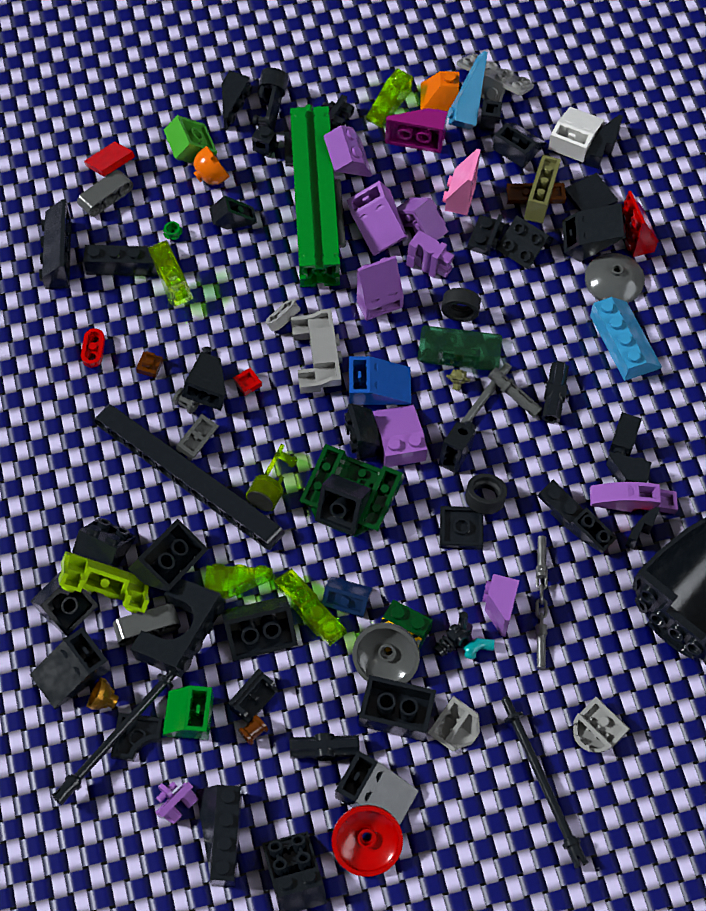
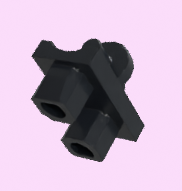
(337, 110)

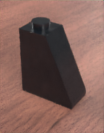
(206, 382)

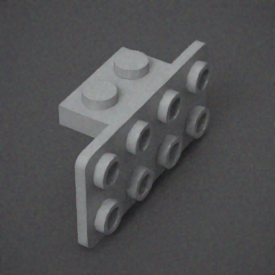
(497, 79)

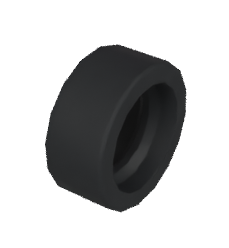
(461, 296)
(482, 505)

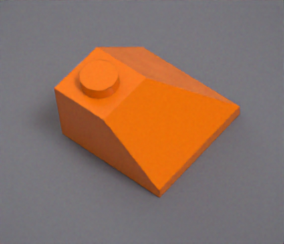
(439, 90)

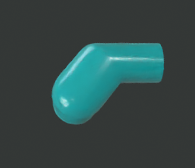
(476, 645)

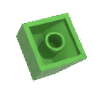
(187, 138)

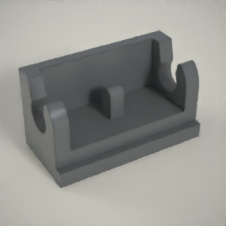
(196, 437)

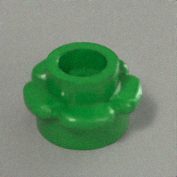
(172, 226)

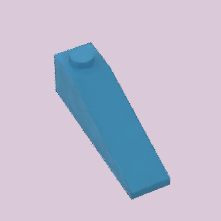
(466, 104)

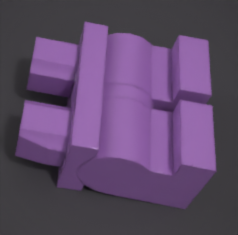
(429, 255)

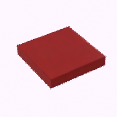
(109, 159)

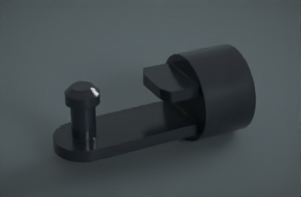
(271, 86)

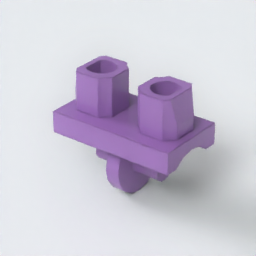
(183, 794)

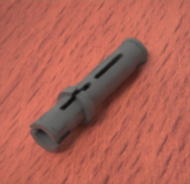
(509, 387)

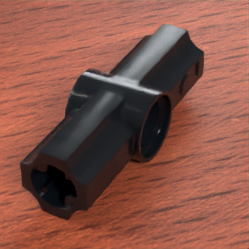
(555, 392)
(324, 746)

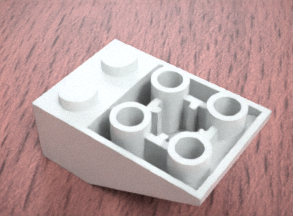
(574, 133)

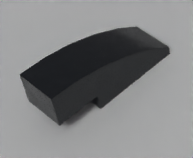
(603, 142)

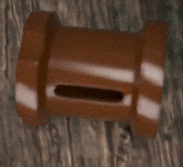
(253, 729)

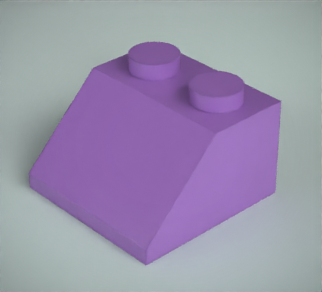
(499, 601)

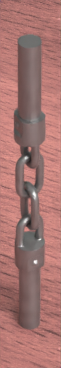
(541, 629)

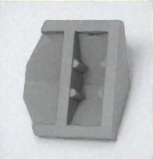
(456, 725)

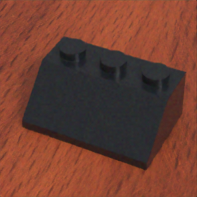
(168, 557)
(259, 628)

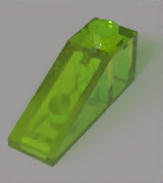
(390, 97)

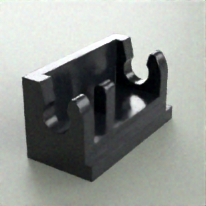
(253, 696)

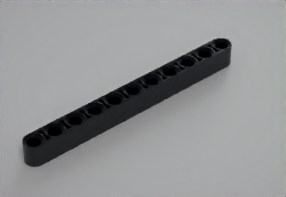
(189, 477)

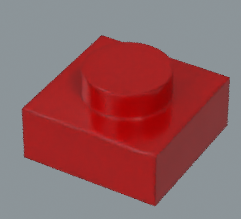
(247, 381)

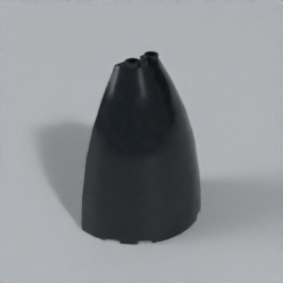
(674, 592)

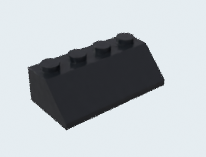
(56, 247)

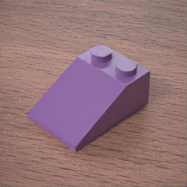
(347, 151)
(400, 436)

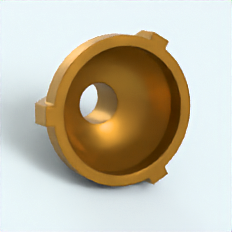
(102, 696)

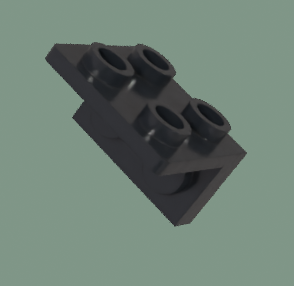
(523, 242)

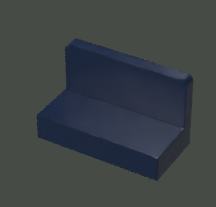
(346, 596)

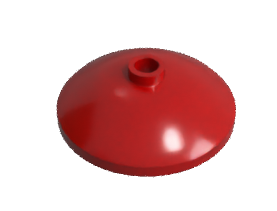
(370, 855)

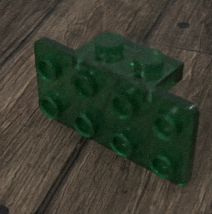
(459, 348)

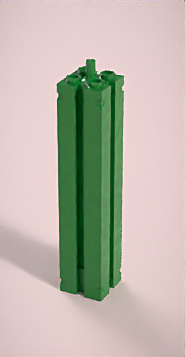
(314, 197)

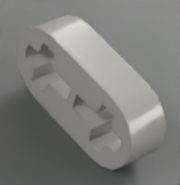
(282, 315)

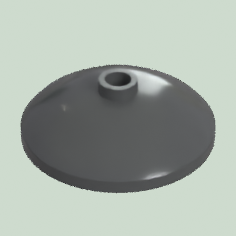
(606, 283)
(372, 659)

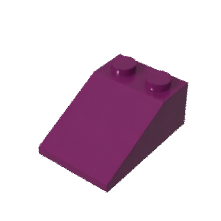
(417, 129)

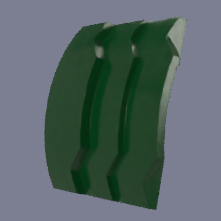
(383, 485)

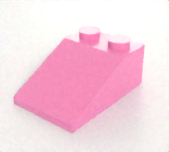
(462, 185)

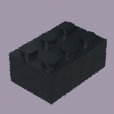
(397, 708)

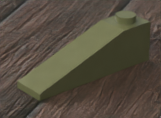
(542, 189)

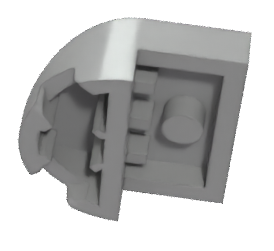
(598, 727)

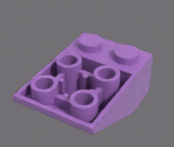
(377, 217)
(379, 288)

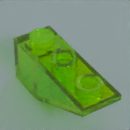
(170, 274)
(235, 580)

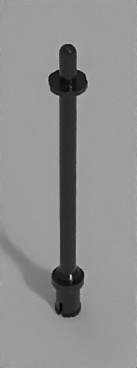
(73, 781)
(571, 842)

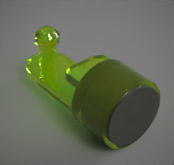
(265, 490)

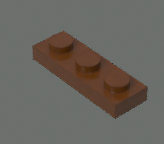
(519, 193)

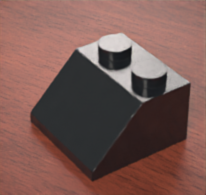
(342, 504)
(62, 607)

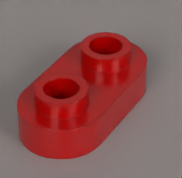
(92, 349)

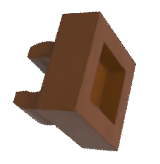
(149, 364)

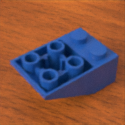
(378, 382)

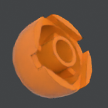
(209, 168)

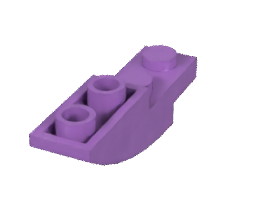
(631, 495)

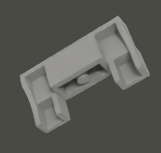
(323, 344)

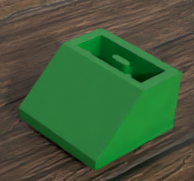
(189, 712)

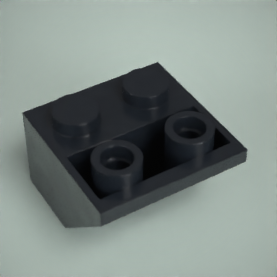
(517, 144)
(363, 432)
(103, 542)

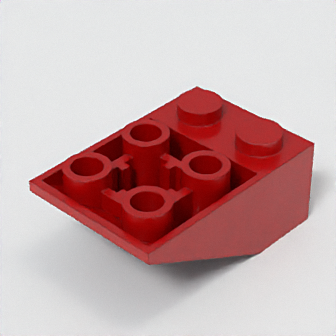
(639, 233)

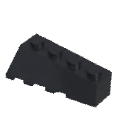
(119, 260)
(220, 824)

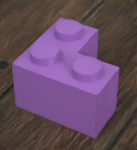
(423, 216)

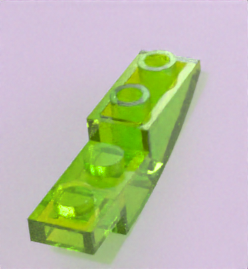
(309, 607)

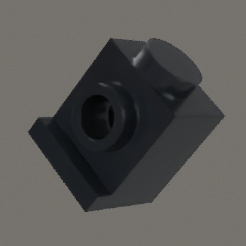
(490, 114)
(267, 137)

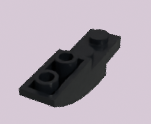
(575, 518)

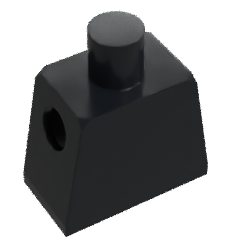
(461, 439)

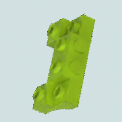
(110, 581)

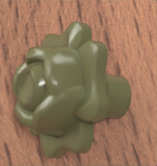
(458, 377)

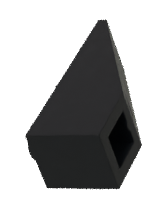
(234, 92)

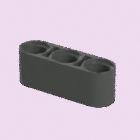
(105, 193)
(154, 621)

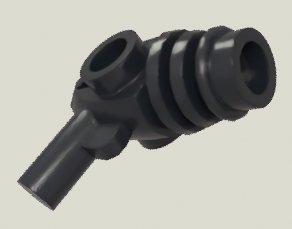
(456, 637)

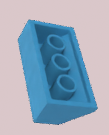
(624, 338)

